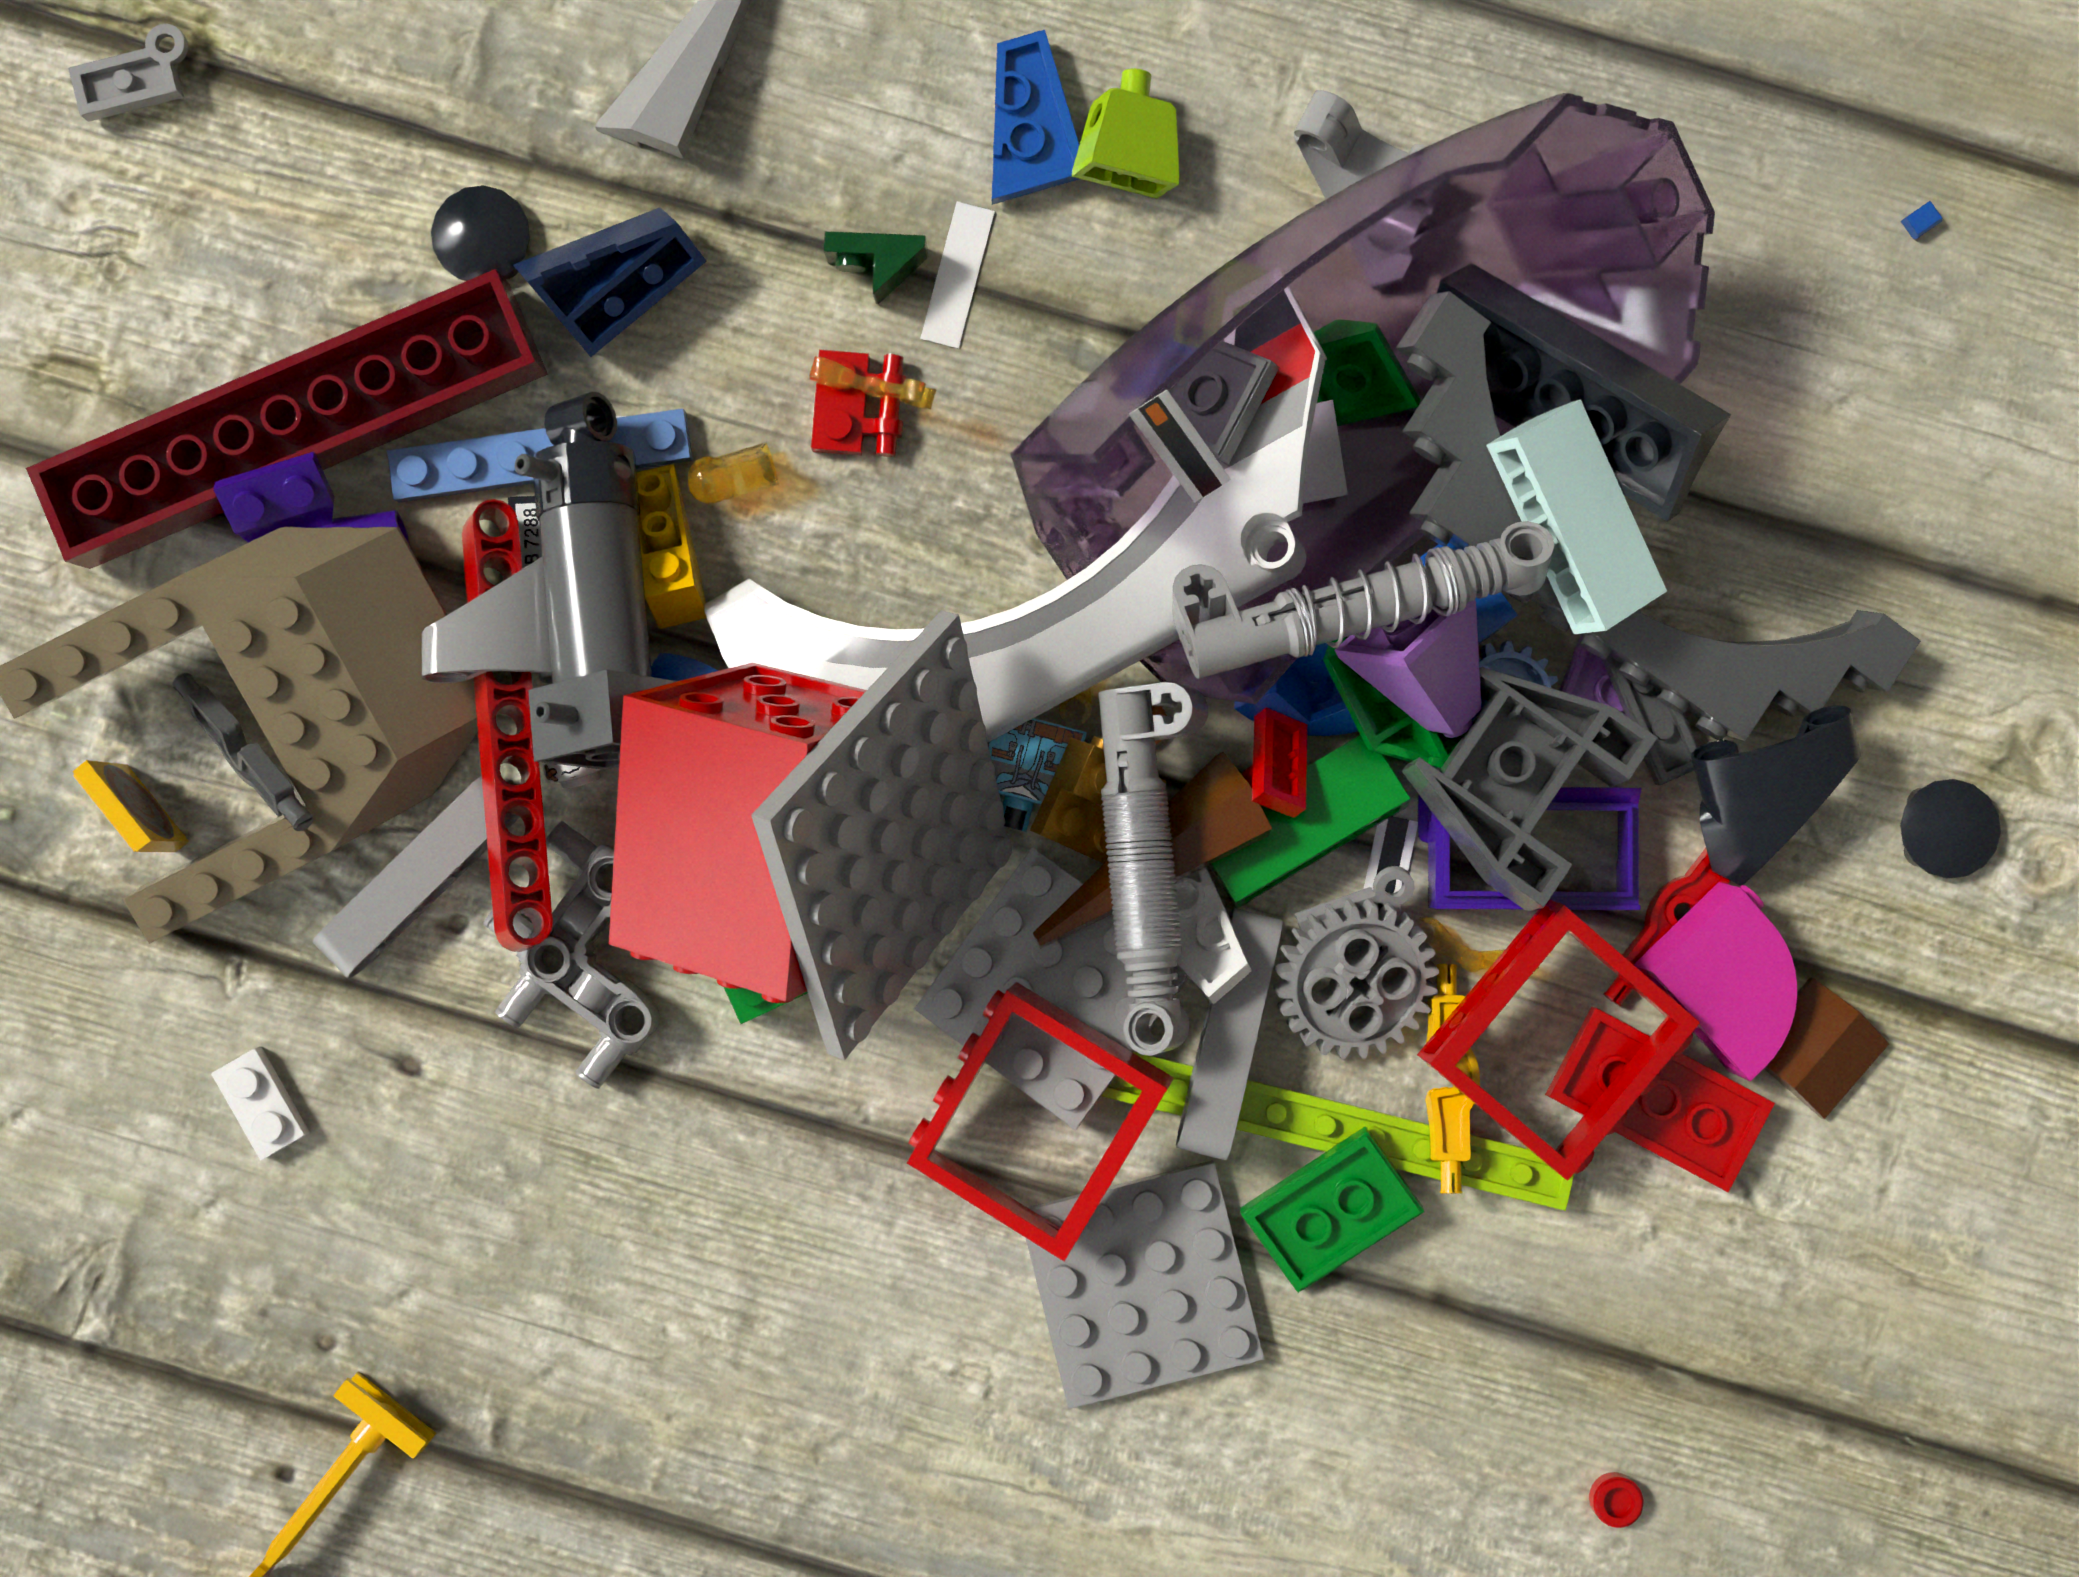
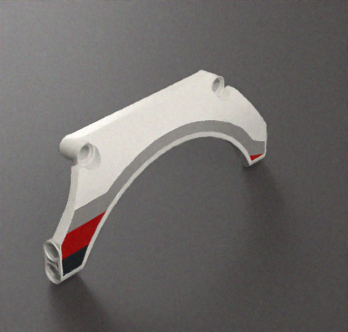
(1122, 600)

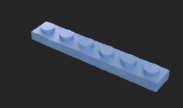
(490, 460)

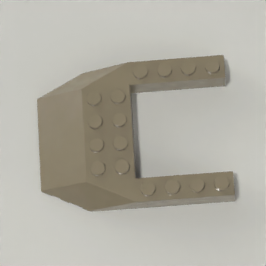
(331, 665)

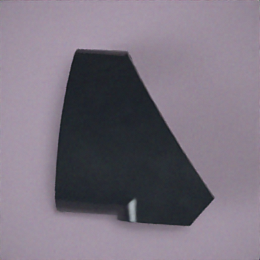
(1767, 794)

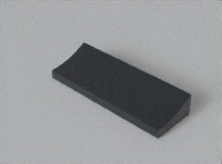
(1541, 360)

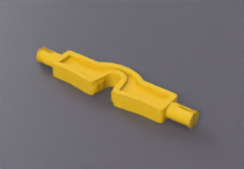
(1447, 1107)

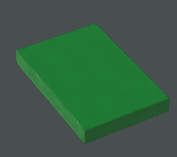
(1331, 1209)

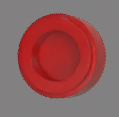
(1616, 1499)

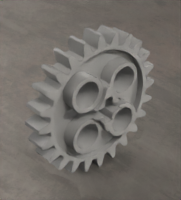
(1322, 955)

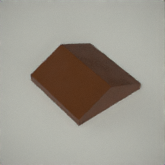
(1825, 1049)

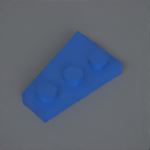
(1033, 123)

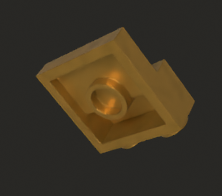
(1073, 801)

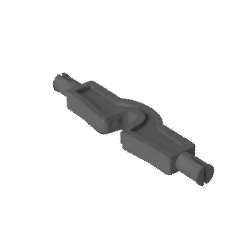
(246, 760)

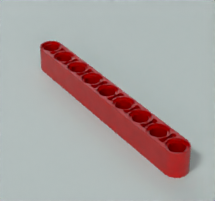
(497, 748)

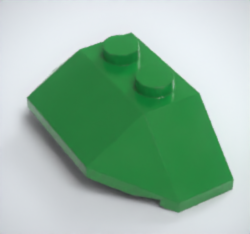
(1382, 723)

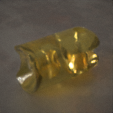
(732, 474)

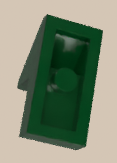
(890, 254)

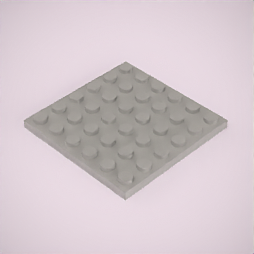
(886, 834)

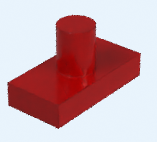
(1278, 763)

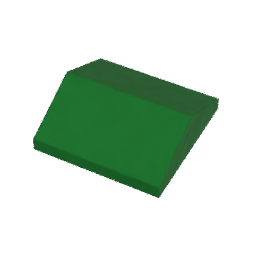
(1362, 372)

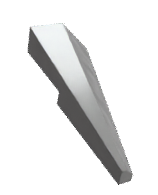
(673, 86)

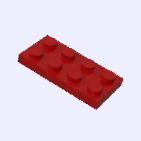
(1687, 1118)

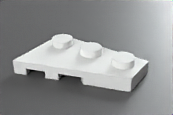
(1209, 942)

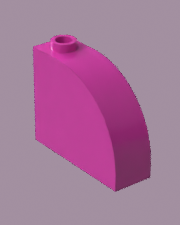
(1730, 975)

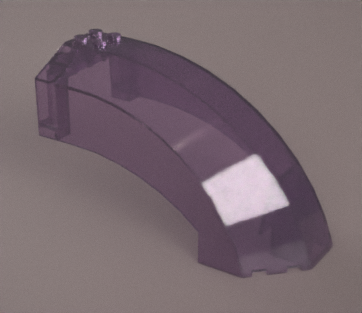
(1552, 198)

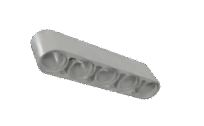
(408, 884)
(1229, 1044)

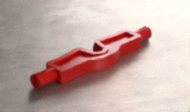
(1660, 915)

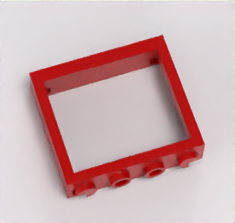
(1499, 987)
(1083, 1039)

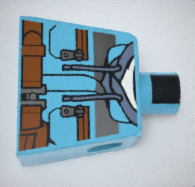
(1026, 765)

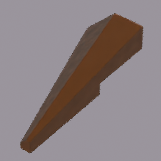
(1207, 821)

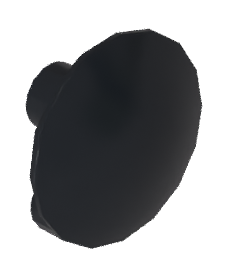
(480, 233)
(1949, 828)

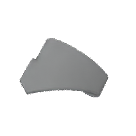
(1338, 146)
(492, 633)

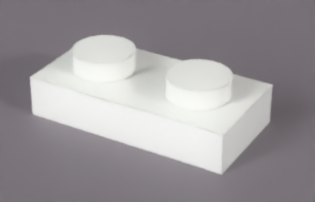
(260, 1103)

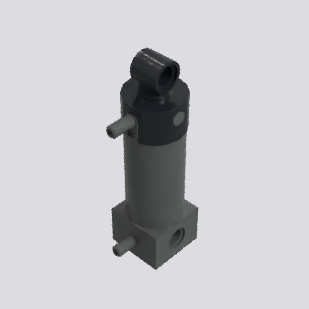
(591, 585)

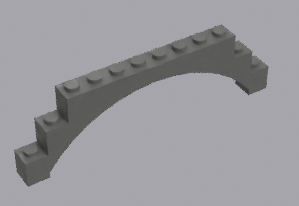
(1712, 679)

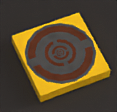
(130, 807)

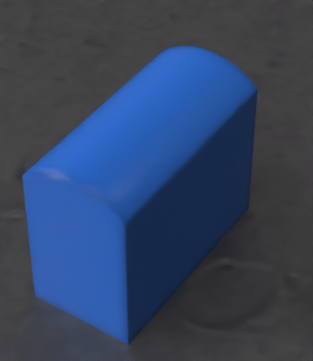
(1922, 220)

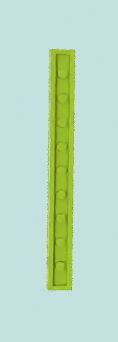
(1406, 1142)

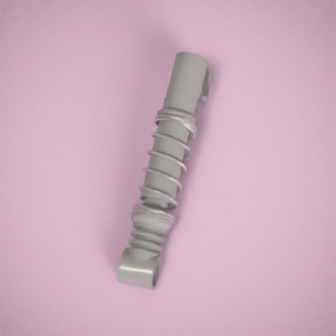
(1301, 621)

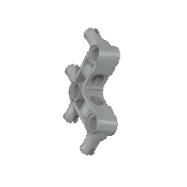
(581, 981)

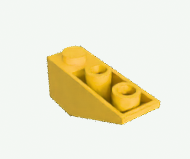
(667, 550)

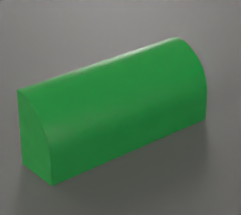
(1344, 799)

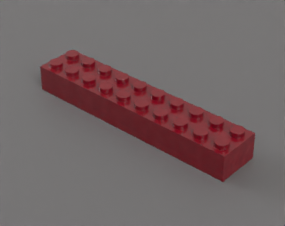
(321, 400)

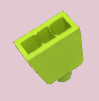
(1130, 139)

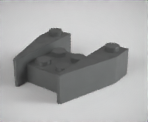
(1513, 769)

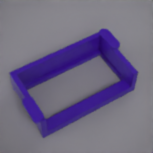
(1570, 799)

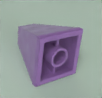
(1424, 668)

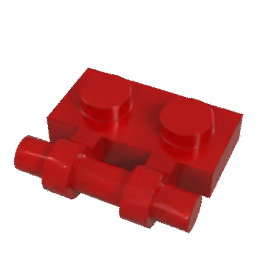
(841, 412)

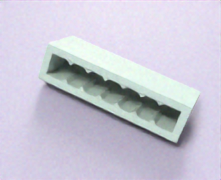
(1568, 487)

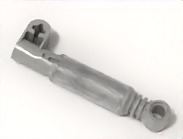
(1141, 848)

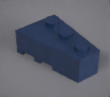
(612, 275)

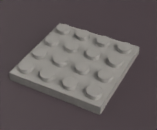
(1072, 973)
(1146, 1288)

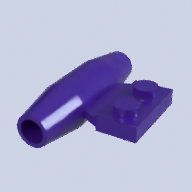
(289, 496)

